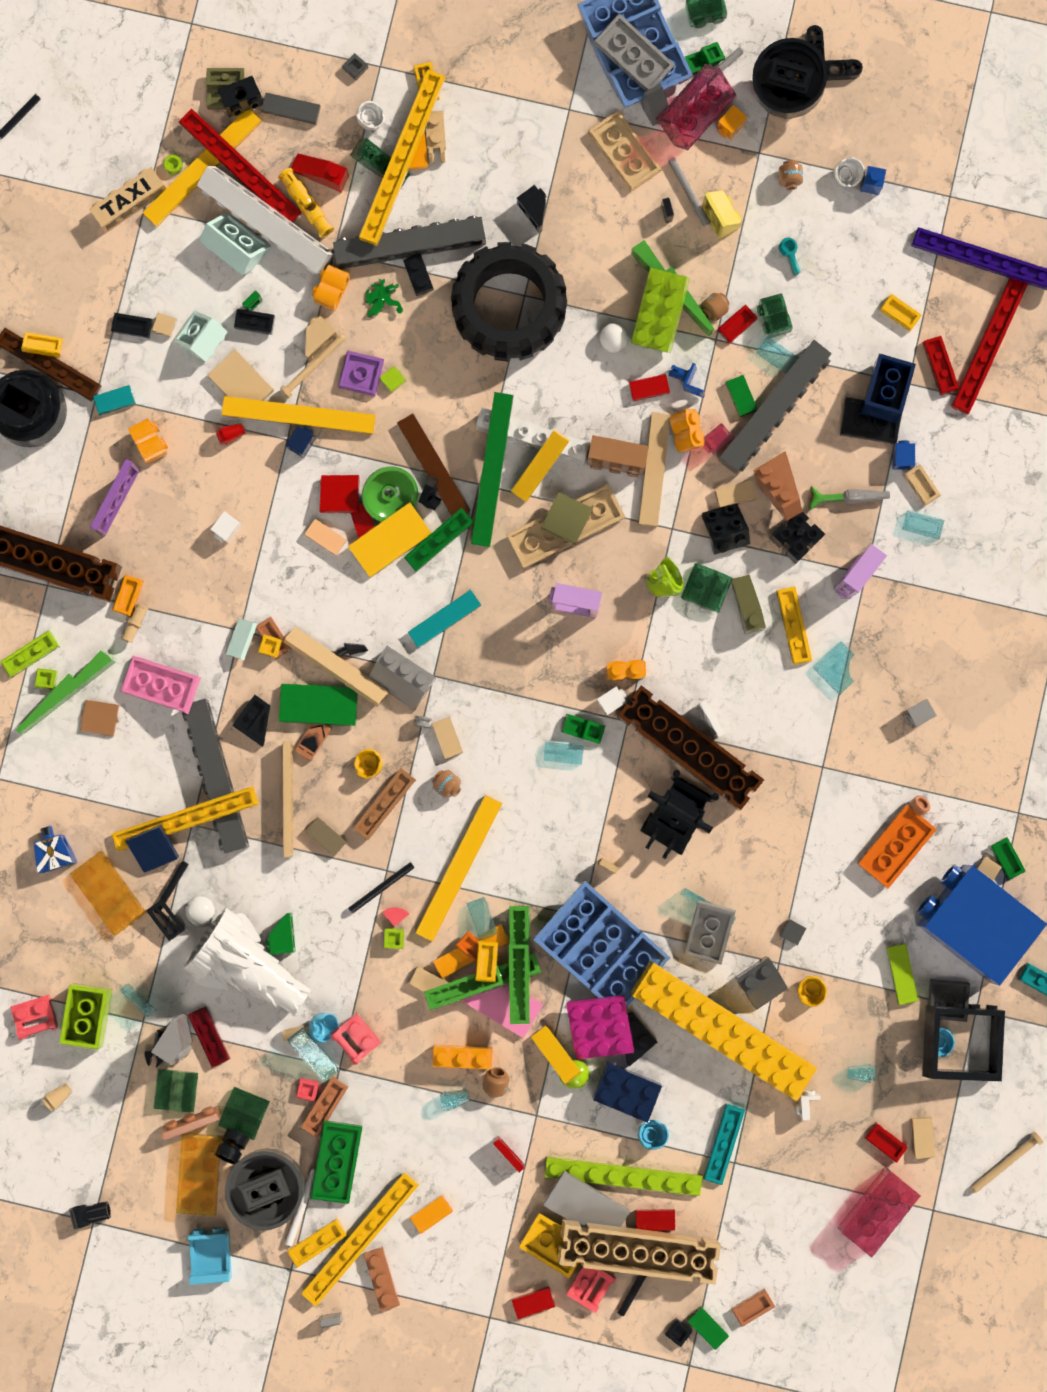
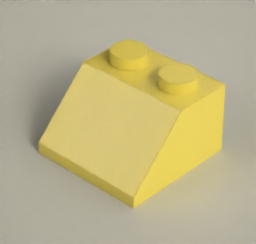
(721, 213)

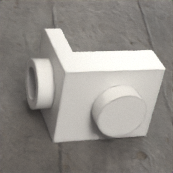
(803, 1107)

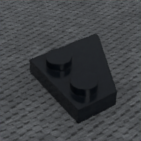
(254, 720)
(641, 1039)

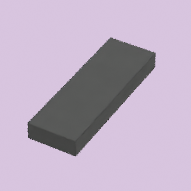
(291, 108)

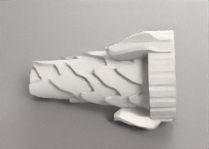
(233, 956)

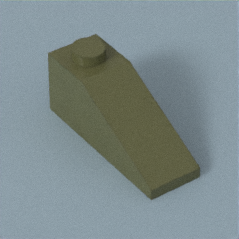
(748, 604)

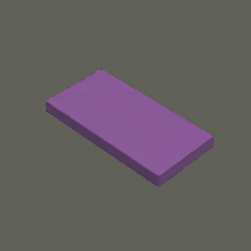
(115, 497)

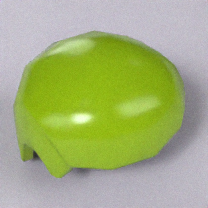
(580, 1080)

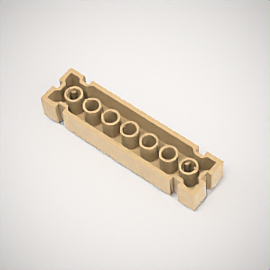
(638, 1252)

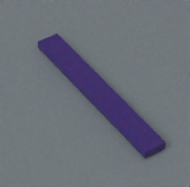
(980, 258)

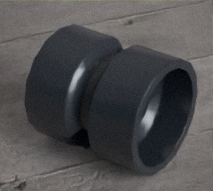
(226, 1151)

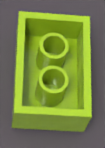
(86, 1016)

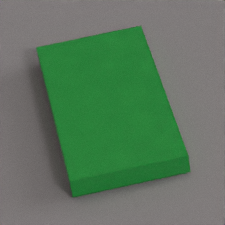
(318, 705)
(336, 1162)

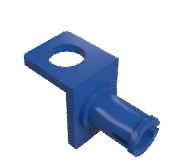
(687, 377)

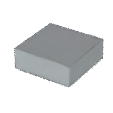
(331, 1319)

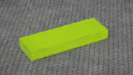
(29, 654)
(902, 974)

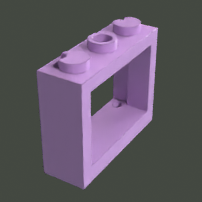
(860, 572)
(575, 600)

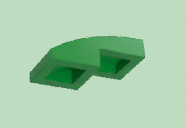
(708, 55)
(583, 728)

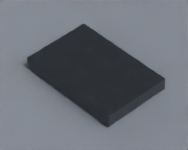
(866, 427)

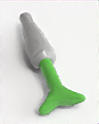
(850, 497)

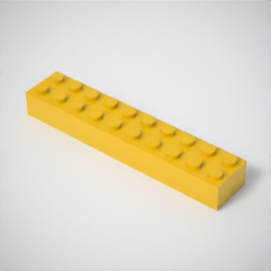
(723, 1030)

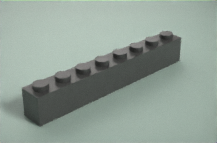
(410, 242)
(775, 406)
(215, 773)

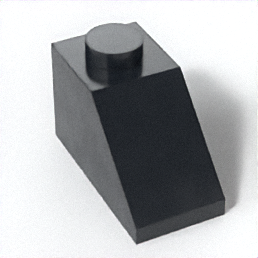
(533, 205)

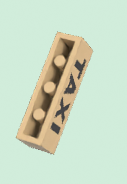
(128, 199)

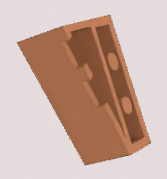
(778, 485)

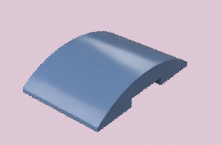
(650, 22)
(599, 944)

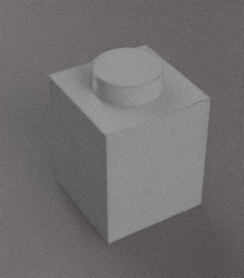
(919, 713)

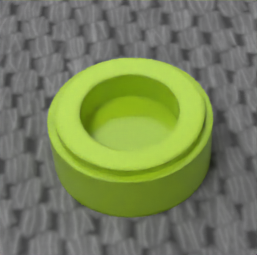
(173, 164)

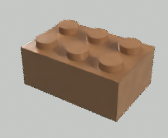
(617, 456)

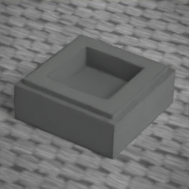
(355, 66)
(793, 932)

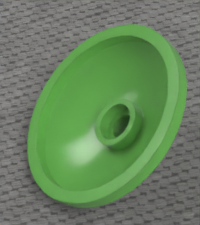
(402, 491)

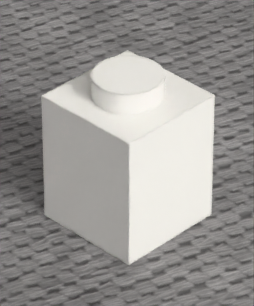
(225, 528)
(612, 700)

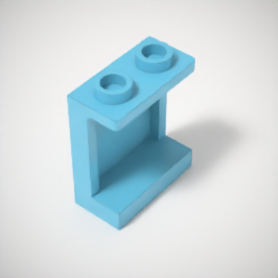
(210, 1256)

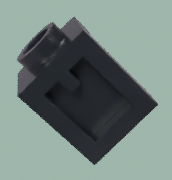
(428, 494)

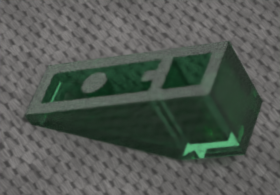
(372, 157)

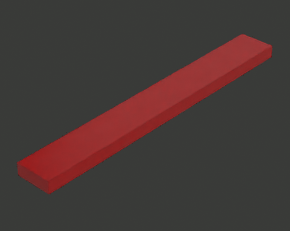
(238, 165)
(989, 346)

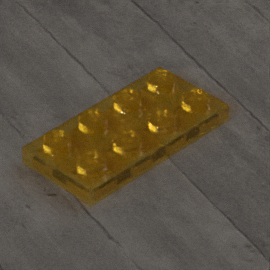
(108, 893)
(198, 1175)

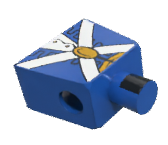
(52, 851)

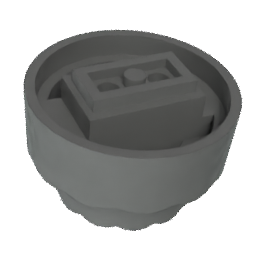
(256, 1173)

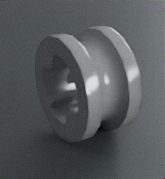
(422, 721)

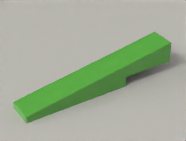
(648, 260)
(66, 689)
(519, 964)
(468, 987)

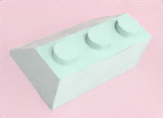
(234, 243)

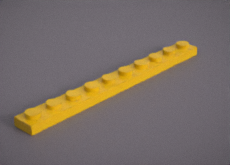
(402, 158)

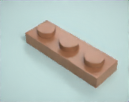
(324, 1106)
(191, 1122)
(381, 1278)

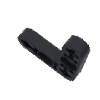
(839, 63)

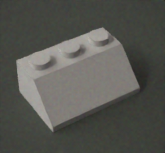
(402, 677)
(175, 1041)

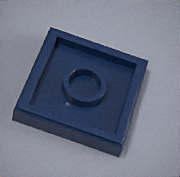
(152, 848)

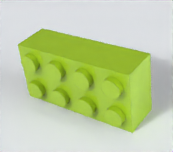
(660, 310)

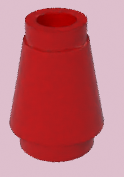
(229, 433)

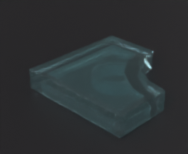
(835, 668)

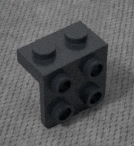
(726, 528)

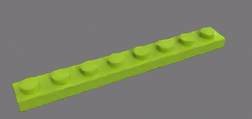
(625, 1176)

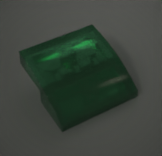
(706, 587)
(175, 1090)
(244, 1113)

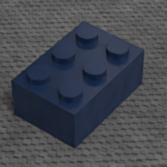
(888, 388)
(627, 1091)

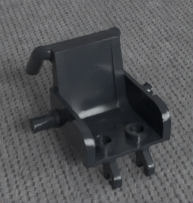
(677, 815)

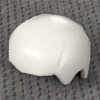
(370, 115)
(849, 172)
(614, 337)
(200, 911)

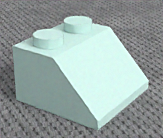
(200, 336)

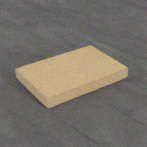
(239, 379)

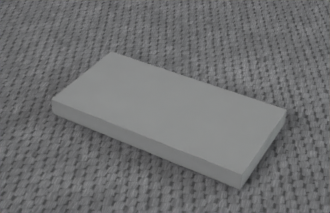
(633, 53)
(583, 1203)

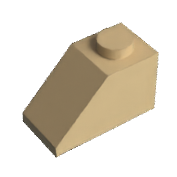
(318, 337)

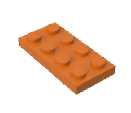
(896, 846)

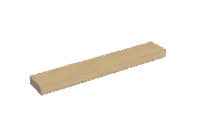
(654, 469)
(336, 666)
(287, 799)

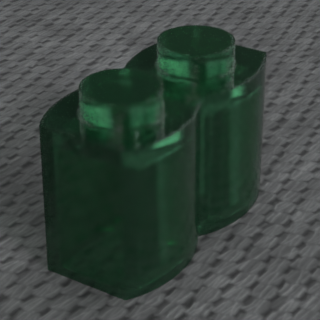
(705, 11)
(775, 315)

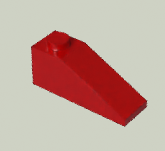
(321, 171)

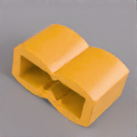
(331, 287)
(687, 430)
(148, 441)
(632, 670)

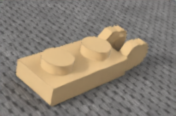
(436, 135)

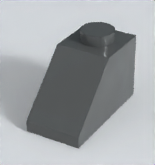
(654, 103)

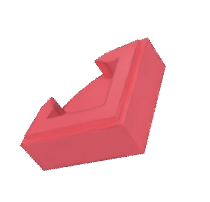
(395, 915)

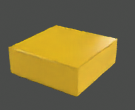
(270, 646)

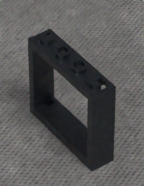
(931, 1042)

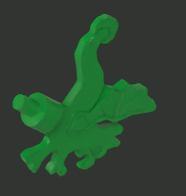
(382, 294)

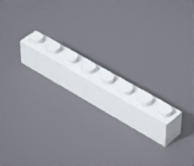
(265, 219)

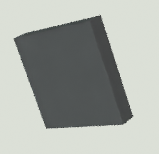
(948, 993)

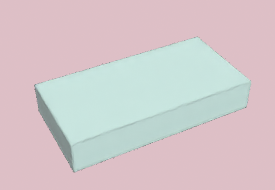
(241, 639)

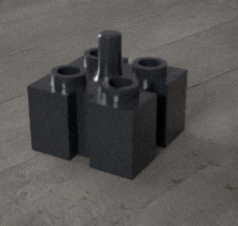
(797, 536)

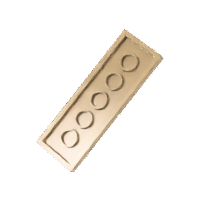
(536, 544)

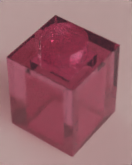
(717, 439)

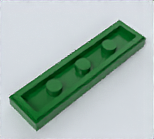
(438, 540)

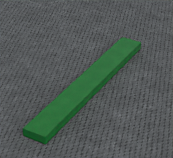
(492, 469)

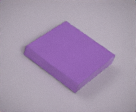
(361, 373)

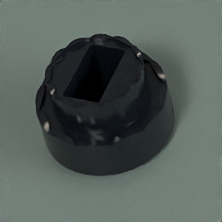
(783, 94)
(42, 411)

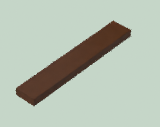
(50, 366)
(432, 464)

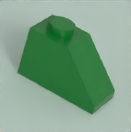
(282, 936)

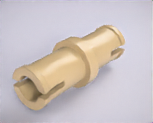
(134, 623)

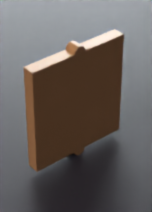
(99, 717)

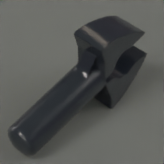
(148, 1055)

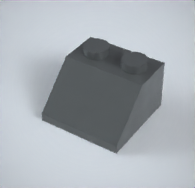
(761, 982)

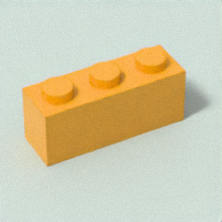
(462, 1056)

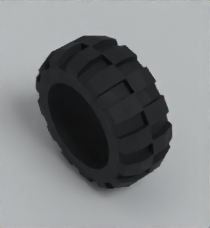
(509, 260)

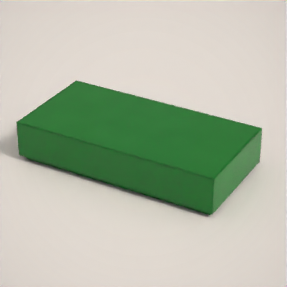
(741, 396)
(1007, 858)
(708, 1327)

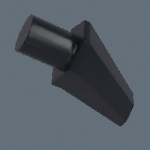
(351, 649)

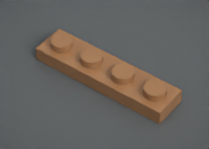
(384, 804)

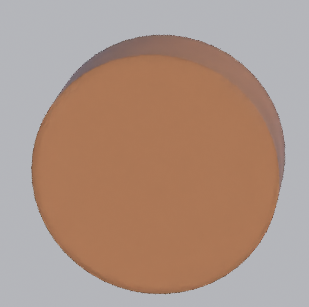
(920, 805)

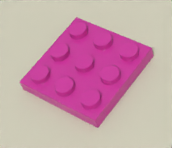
(600, 1027)

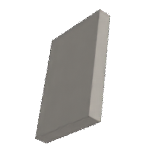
(709, 932)

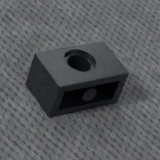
(244, 88)

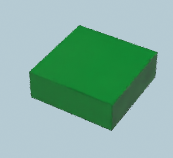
(252, 301)

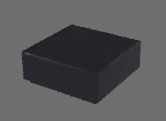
(667, 209)
(678, 1332)

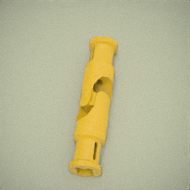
(299, 194)

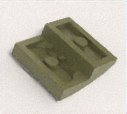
(218, 78)
(566, 518)

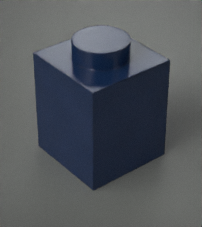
(301, 441)

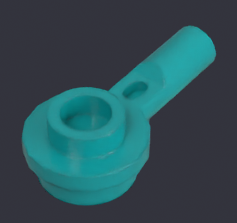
(788, 248)

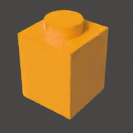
(731, 122)

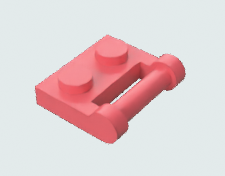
(33, 1010)
(361, 1035)
(584, 1284)

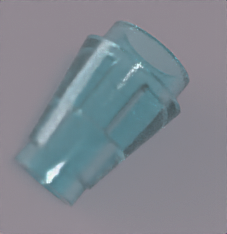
(862, 1073)
(452, 1099)

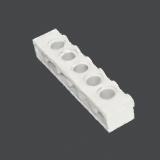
(535, 437)

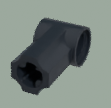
(85, 1215)

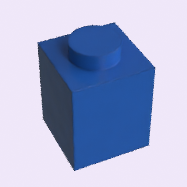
(873, 180)
(903, 455)

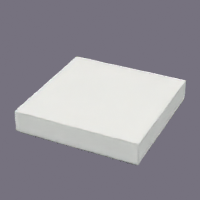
(710, 719)

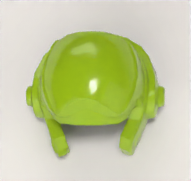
(665, 580)

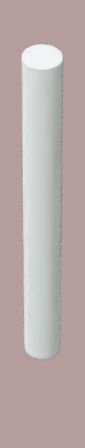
(299, 1214)

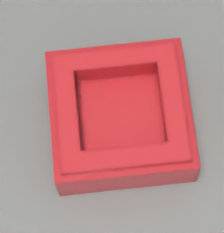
(307, 1089)

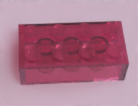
(696, 107)
(878, 1212)

